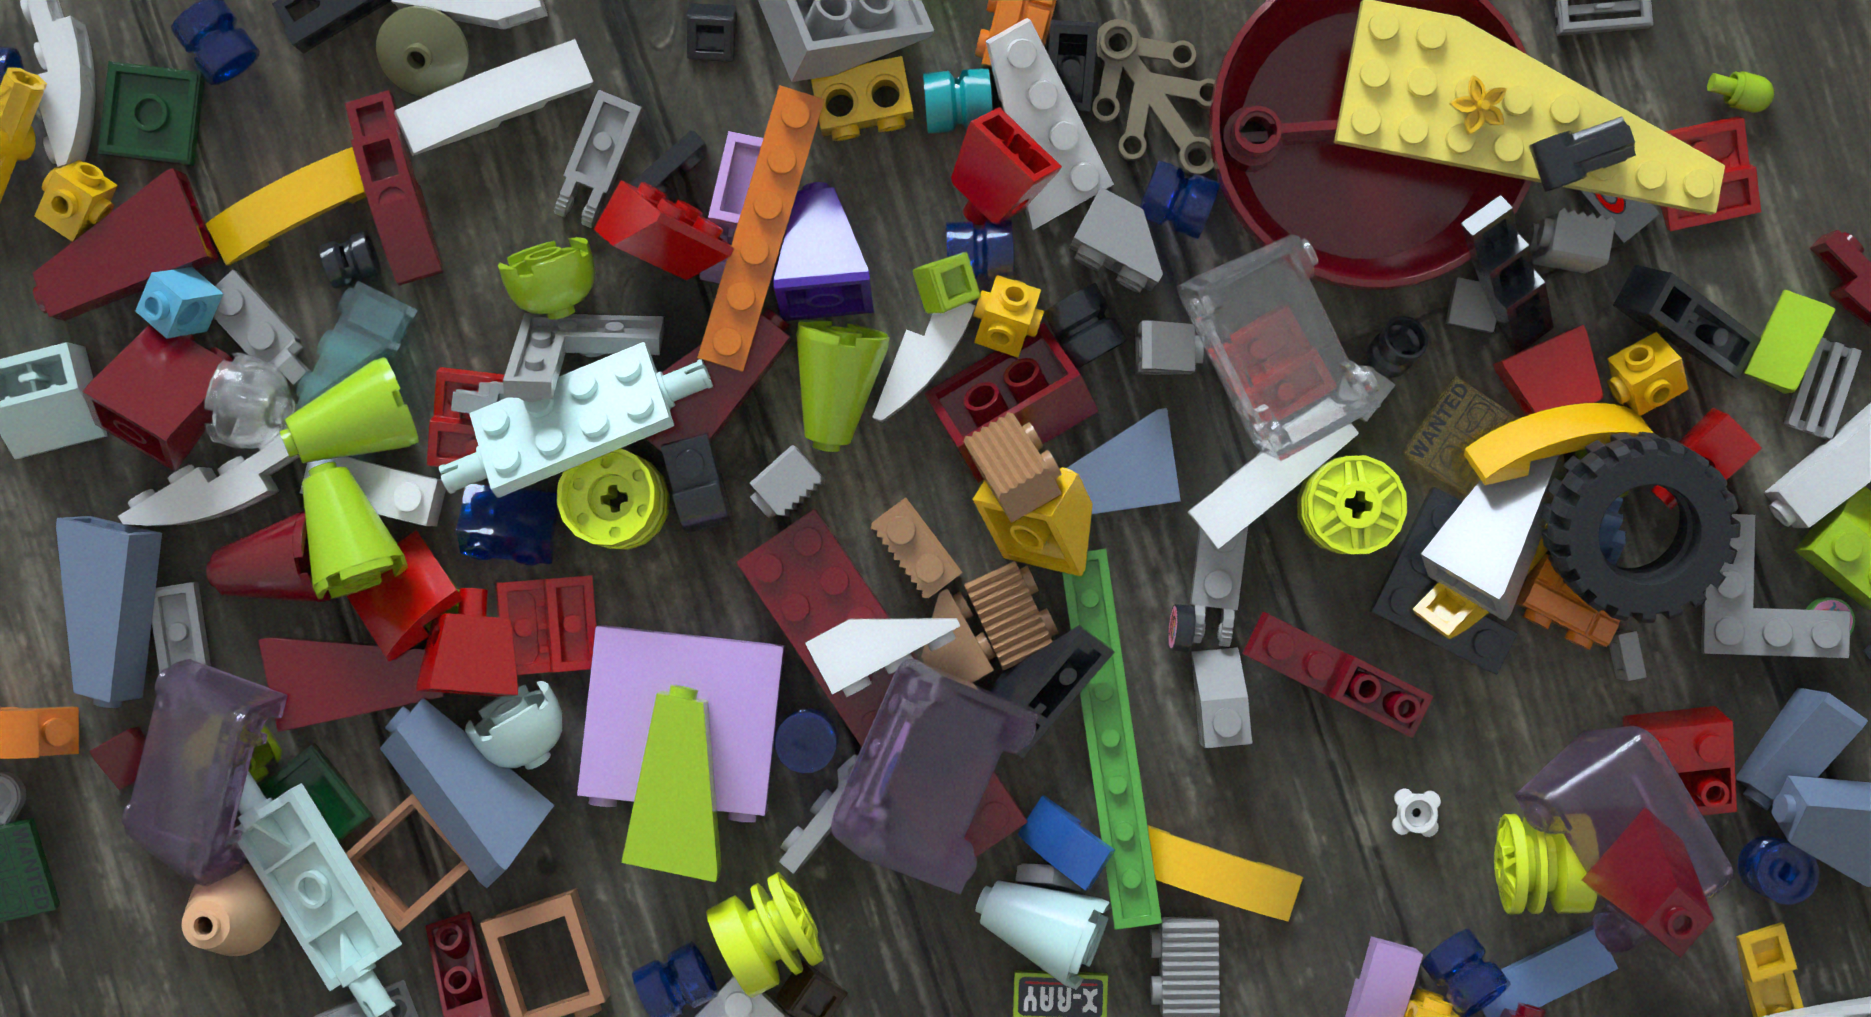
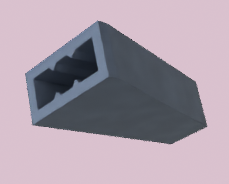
(108, 604)
(476, 804)

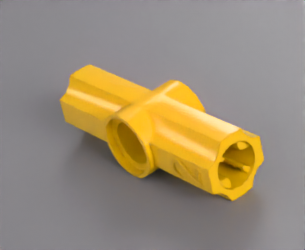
(18, 105)

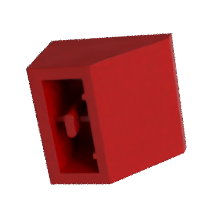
(662, 231)
(1700, 750)

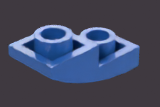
(1065, 843)

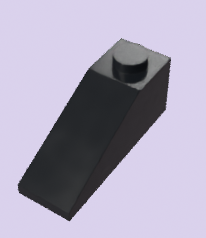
(1686, 319)
(1053, 677)

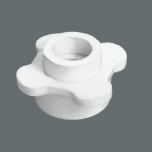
(1426, 822)

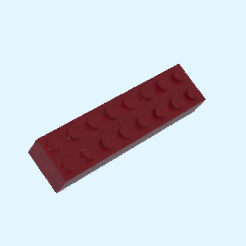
(813, 588)

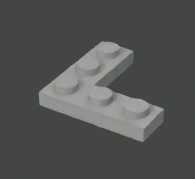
(543, 344)
(1737, 628)

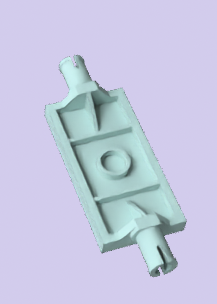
(588, 417)
(317, 891)

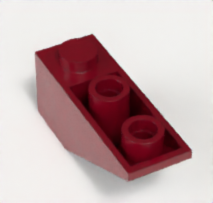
(462, 969)

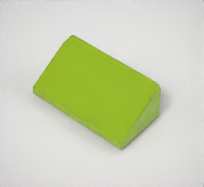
(1789, 341)

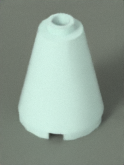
(1046, 926)

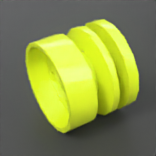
(586, 495)
(1331, 523)
(1536, 864)
(764, 935)

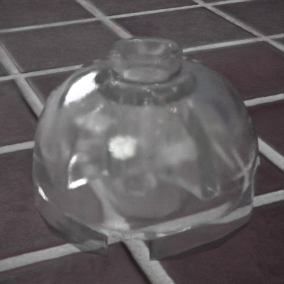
(247, 402)

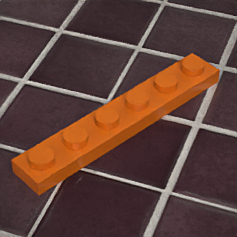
(761, 228)

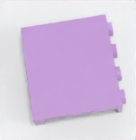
(742, 697)

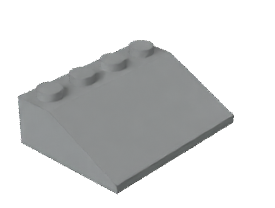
(838, 35)

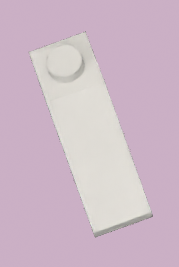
(394, 491)

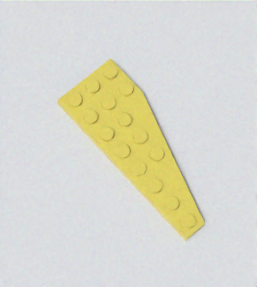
(1417, 61)

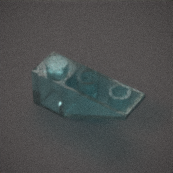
(367, 330)

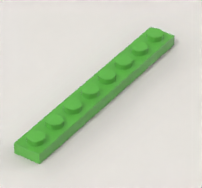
(1114, 752)

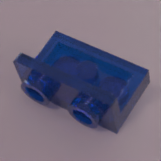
(507, 527)

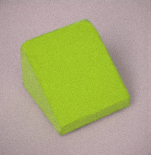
(946, 283)

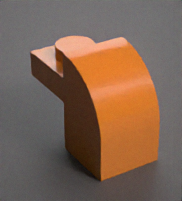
(38, 732)

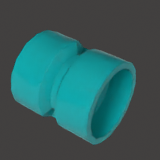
(956, 100)

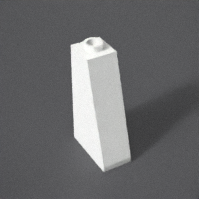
(1825, 476)

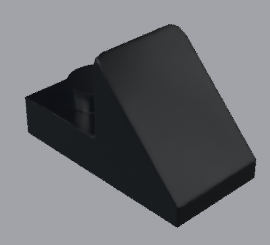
(1073, 54)

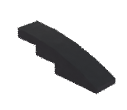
(1507, 274)

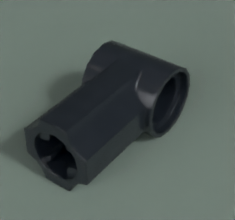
(1571, 156)

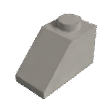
(1166, 348)
(1221, 698)

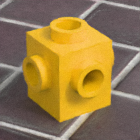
(75, 199)
(1007, 315)
(1646, 374)

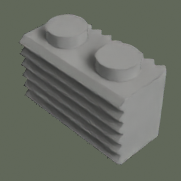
(1571, 241)
(785, 483)
(1187, 967)

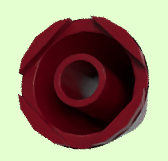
(267, 564)

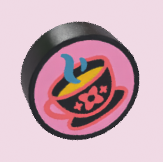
(1181, 628)

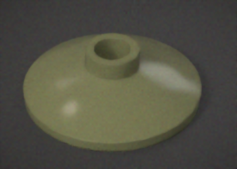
(433, 36)

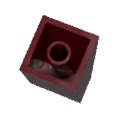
(156, 395)

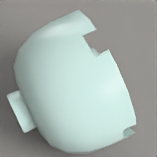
(518, 728)

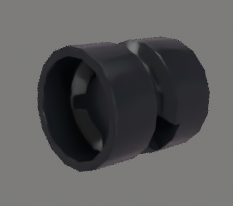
(1085, 326)

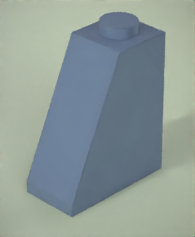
(1132, 467)
(1799, 743)
(1828, 822)

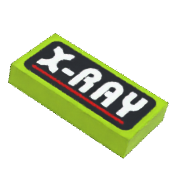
(1044, 996)

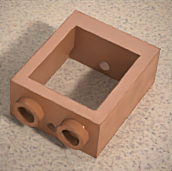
(390, 904)
(535, 913)

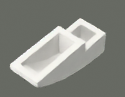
(922, 359)

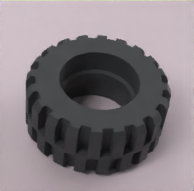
(1688, 563)

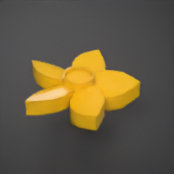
(1480, 105)

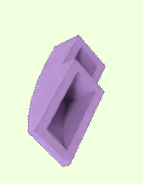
(731, 190)
(1384, 980)

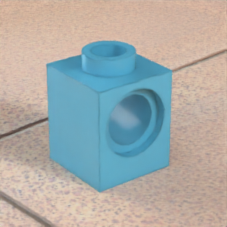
(179, 302)

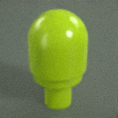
(1743, 90)

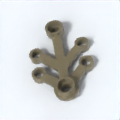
(1150, 90)

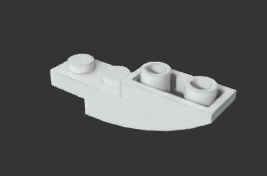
(70, 89)
(201, 496)

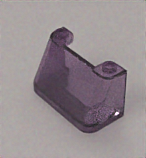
(198, 769)
(927, 773)
(1598, 791)

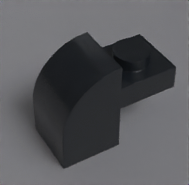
(696, 483)

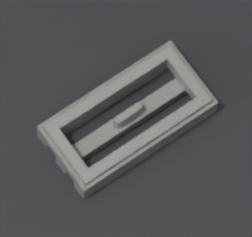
(1564, 27)
(1839, 394)

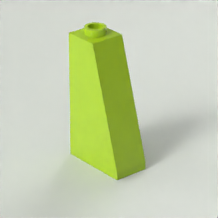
(675, 797)

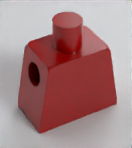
(1000, 168)
(1552, 373)
(1720, 442)
(469, 651)

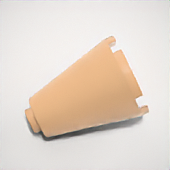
(231, 915)

